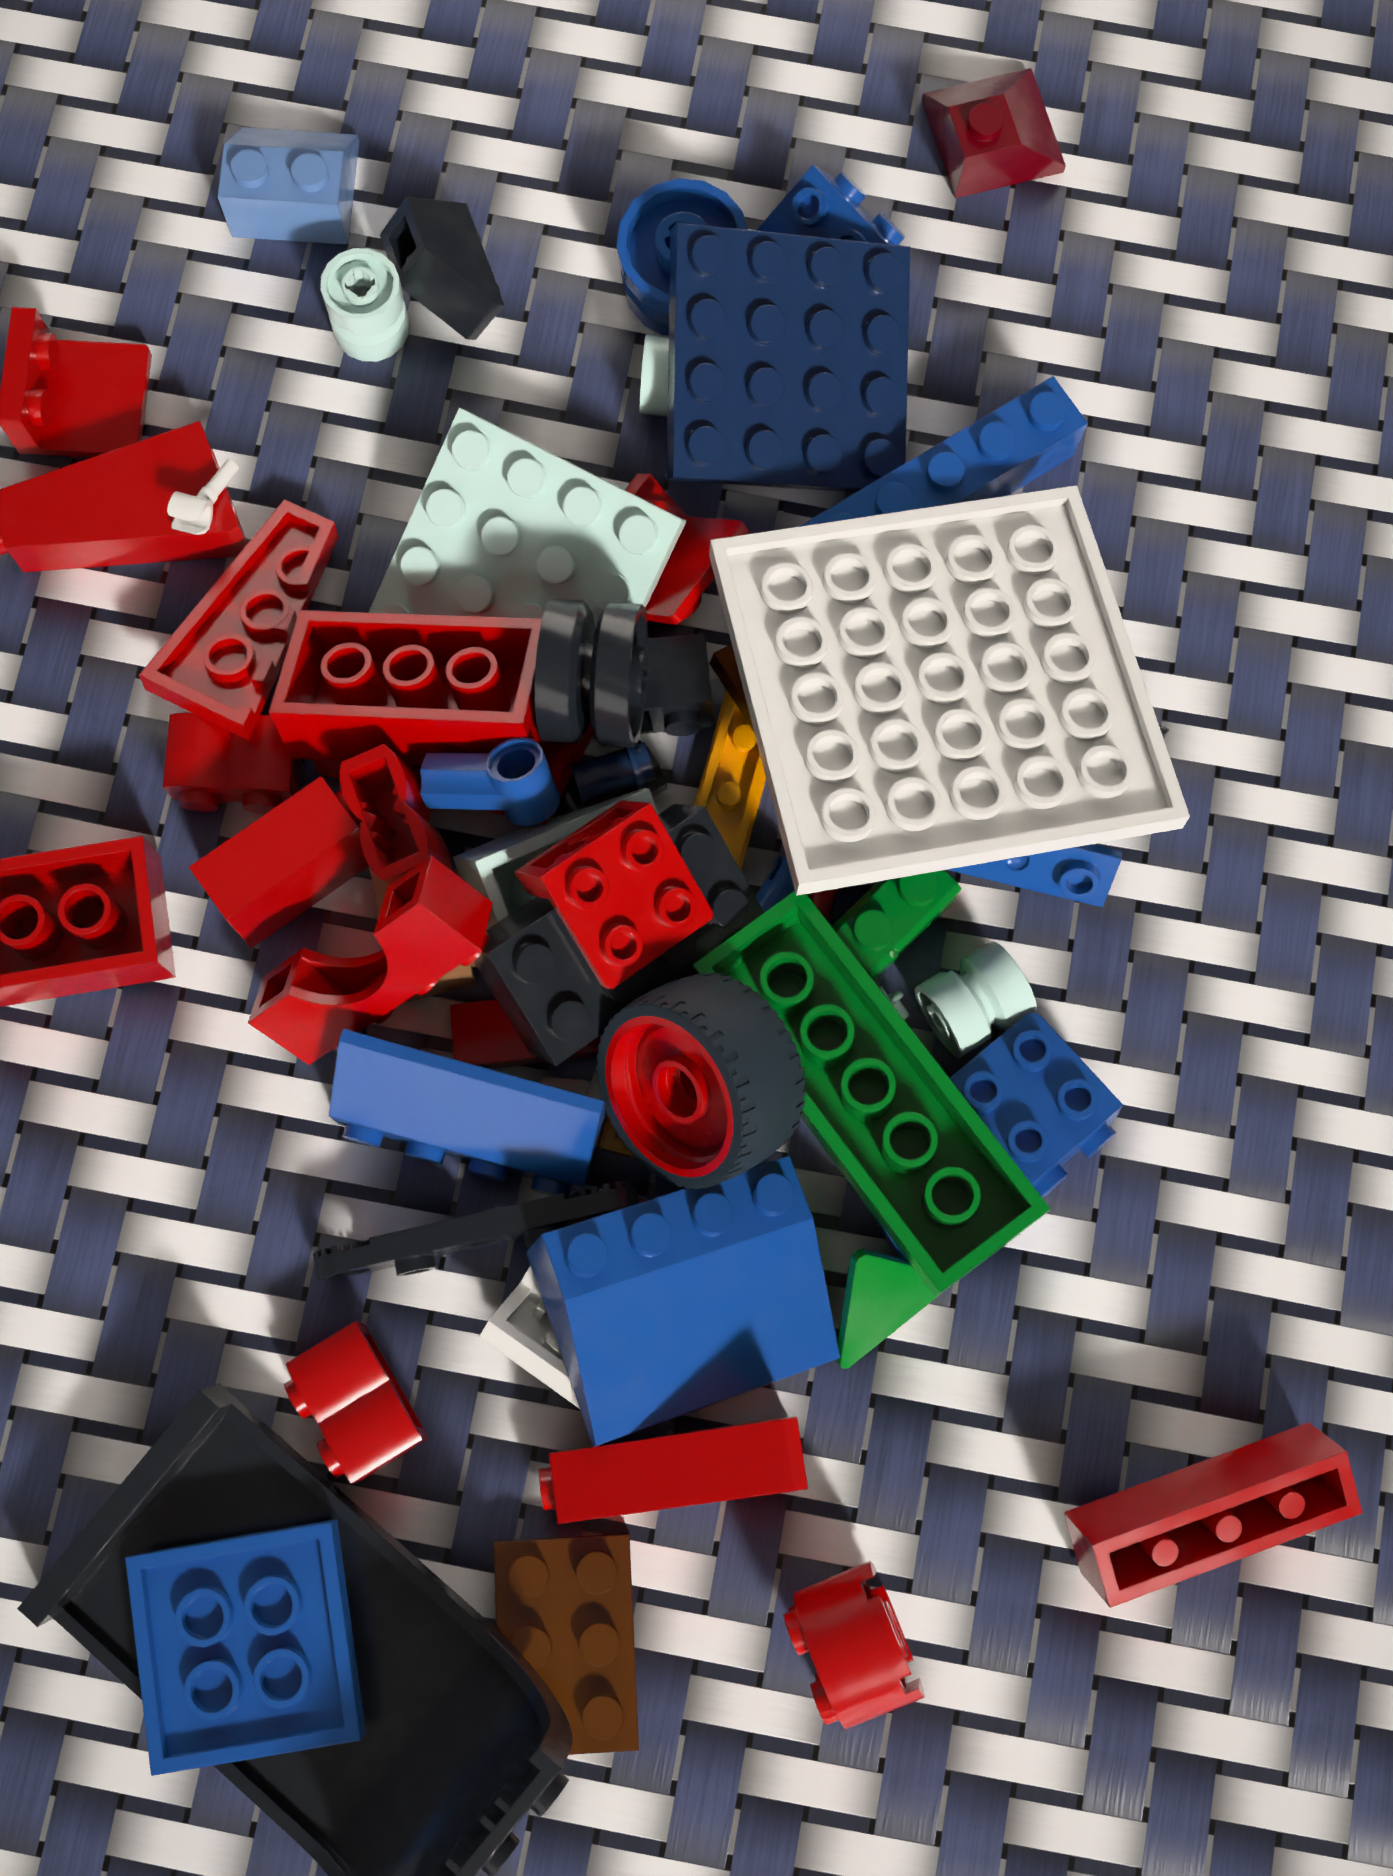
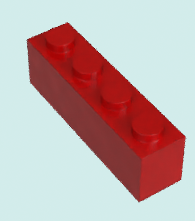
(1212, 1513)

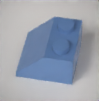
(289, 185)

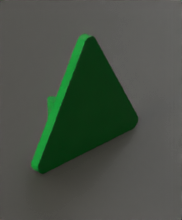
(877, 1301)

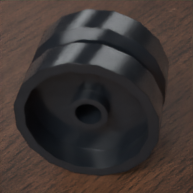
(591, 673)

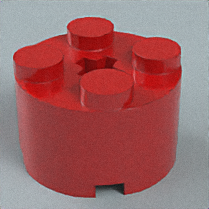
(853, 1647)

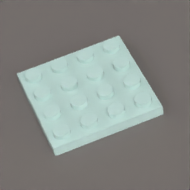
(520, 526)

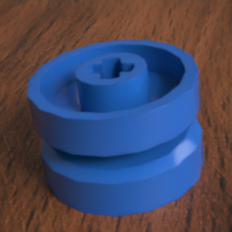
(645, 240)

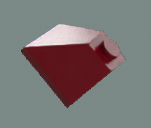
(993, 133)

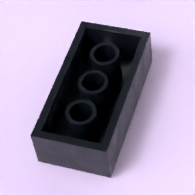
(550, 986)

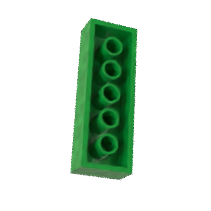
(882, 1098)

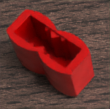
(218, 766)
(392, 813)
(354, 1403)

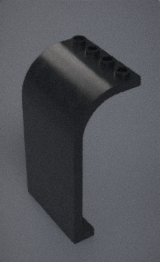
(450, 1708)

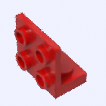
(70, 392)
(689, 565)
(619, 890)

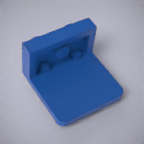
(829, 209)
(1039, 1100)

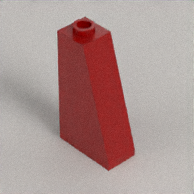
(116, 508)
(675, 1470)

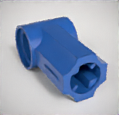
(506, 779)

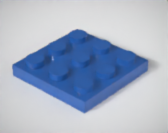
(245, 1647)

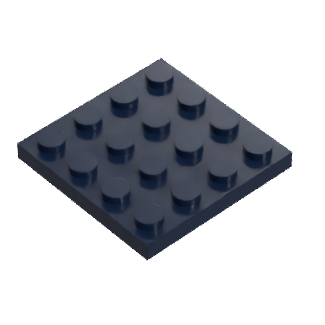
(786, 359)

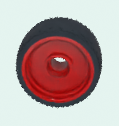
(700, 1079)

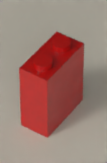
(283, 862)

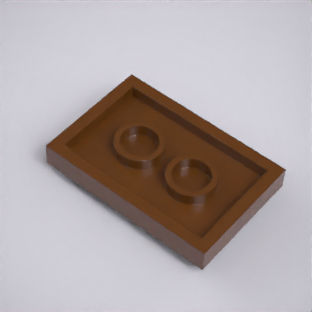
(572, 1619)

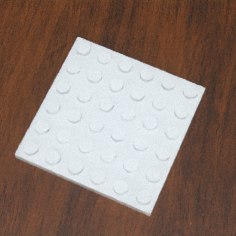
(942, 689)

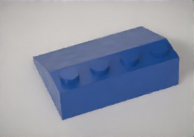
(686, 1299)

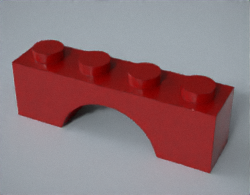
(425, 930)

